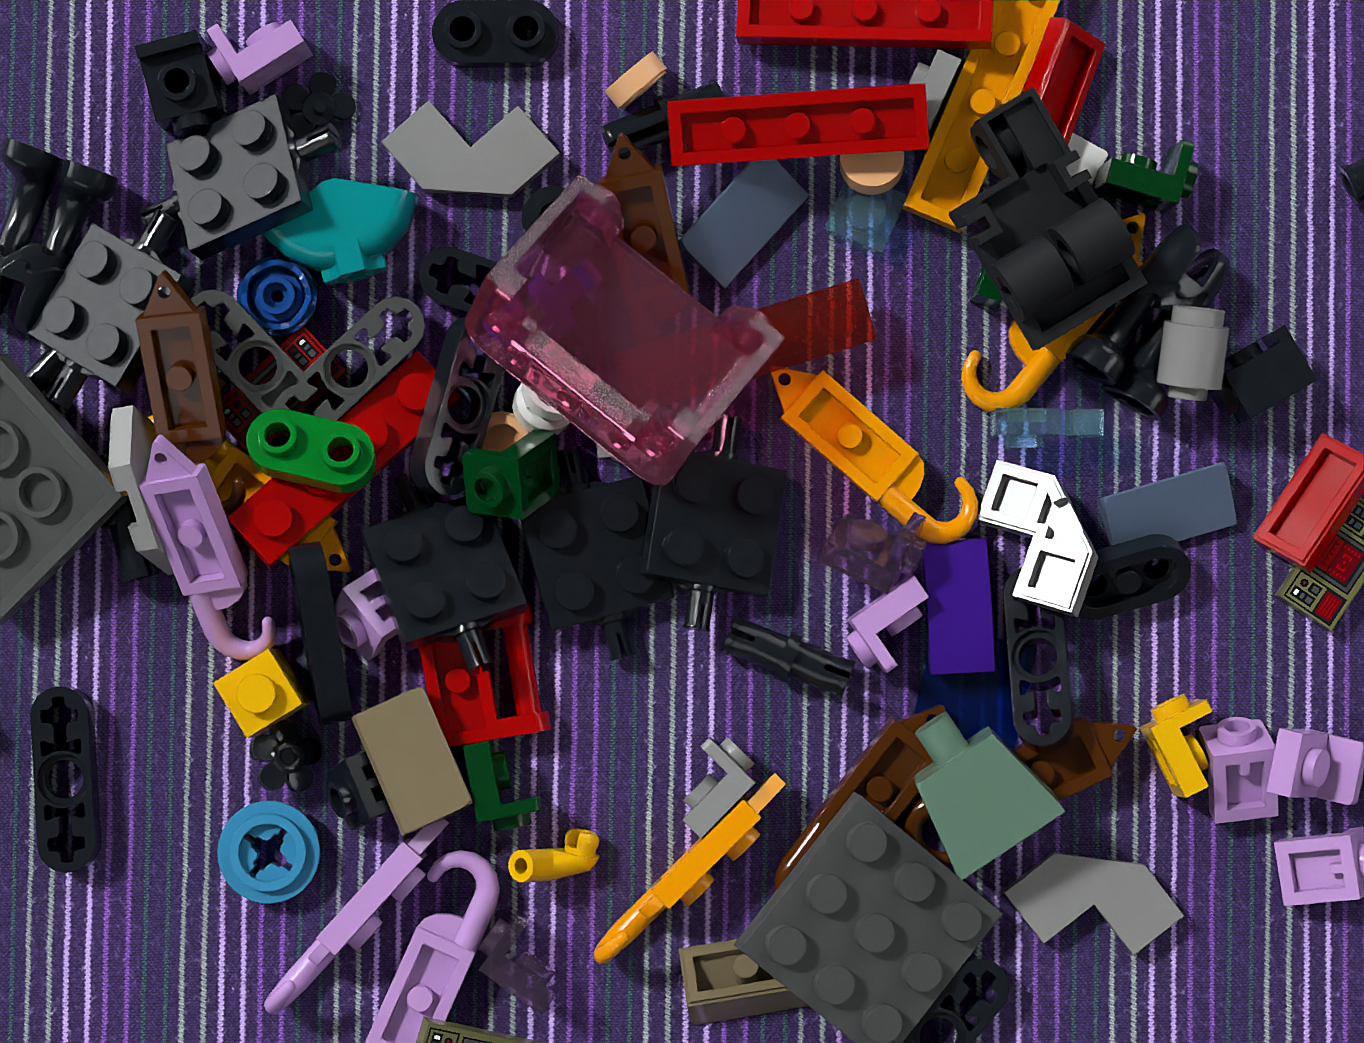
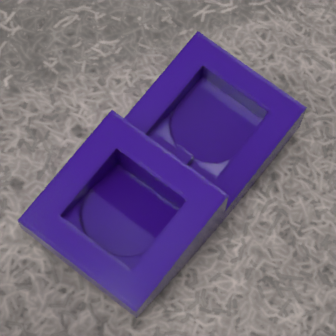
(958, 607)

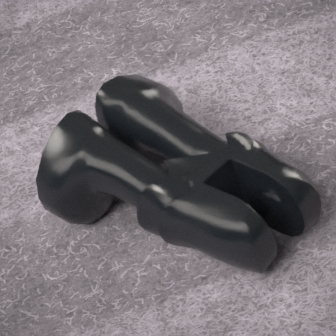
(43, 263)
(1172, 280)

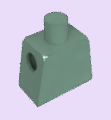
(979, 794)

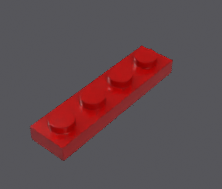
(867, 23)
(798, 124)
(288, 512)

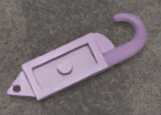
(199, 546)
(357, 918)
(437, 956)

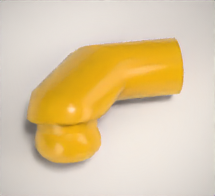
(556, 863)

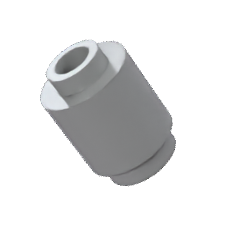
(1193, 352)

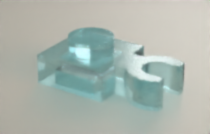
(867, 218)
(1030, 426)

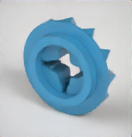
(238, 854)

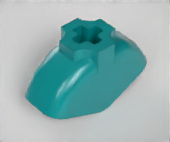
(347, 230)

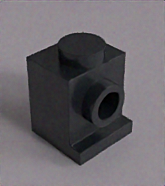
(173, 58)
(1262, 377)

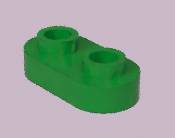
(308, 451)

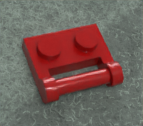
(467, 702)

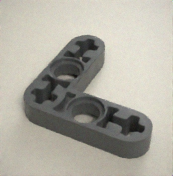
(289, 377)

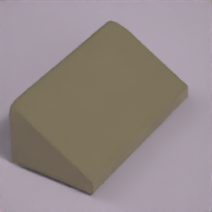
(412, 760)
(729, 985)

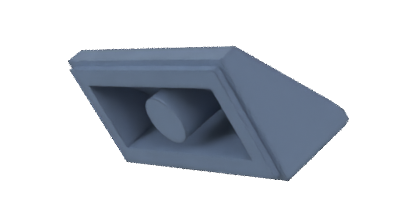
(742, 220)
(1172, 506)

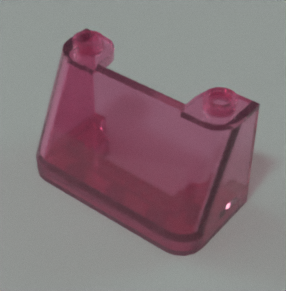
(615, 336)

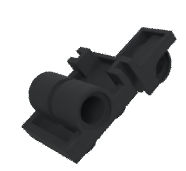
(1044, 234)

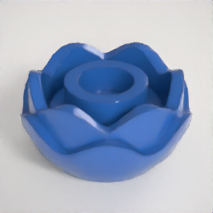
(274, 275)

